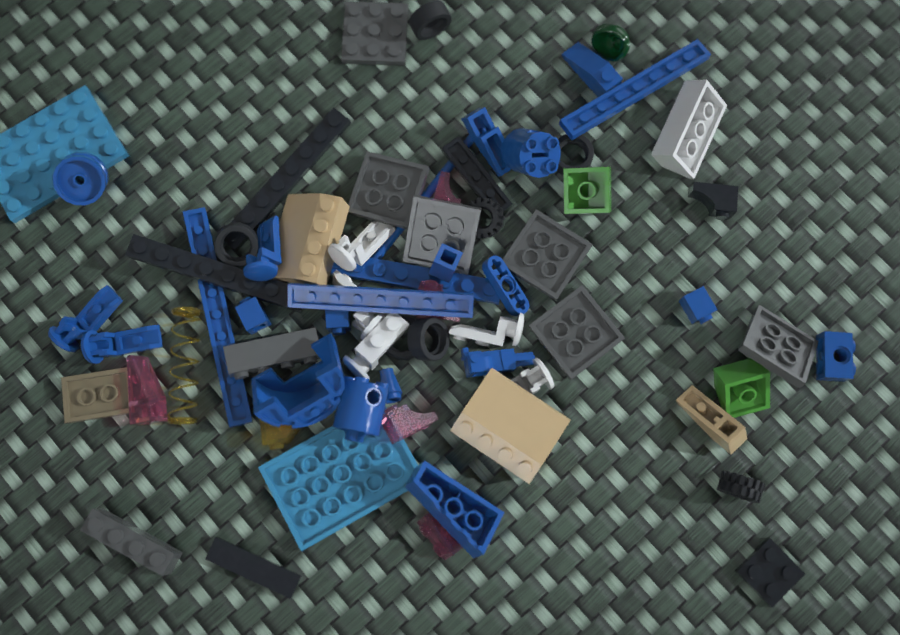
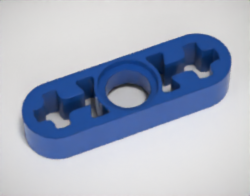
(519, 296)

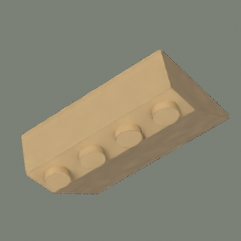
(306, 232)
(510, 425)

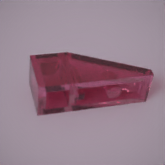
(145, 393)

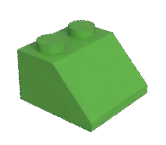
(587, 190)
(742, 387)

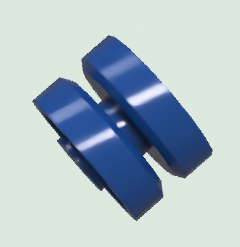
(68, 183)

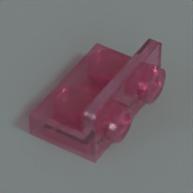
(442, 541)

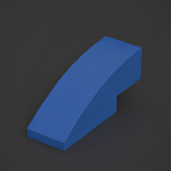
(487, 138)

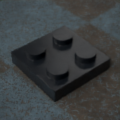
(770, 572)

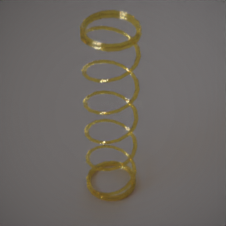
(194, 312)

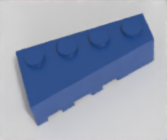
(455, 507)

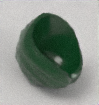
(611, 42)

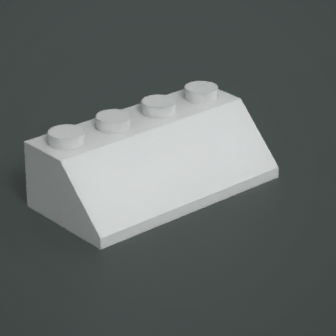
(689, 128)

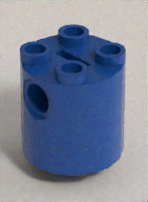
(531, 152)
(361, 408)

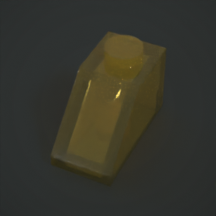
(275, 436)

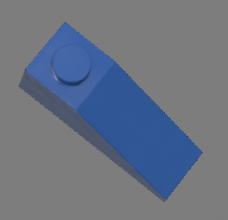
(592, 69)

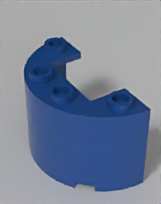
(304, 397)

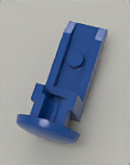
(269, 253)
(90, 318)
(107, 344)

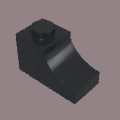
(718, 198)

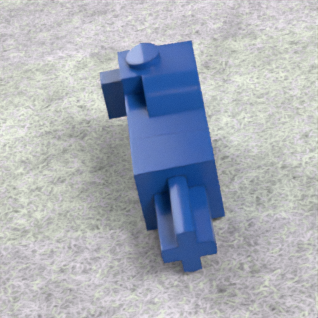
(503, 361)

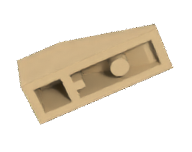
(713, 419)

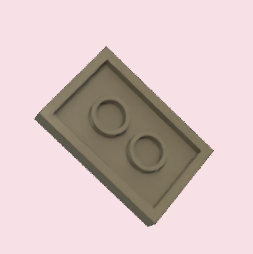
(95, 395)

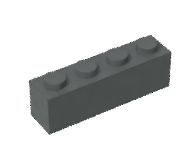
(271, 352)
(131, 541)

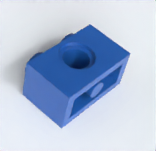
(826, 366)

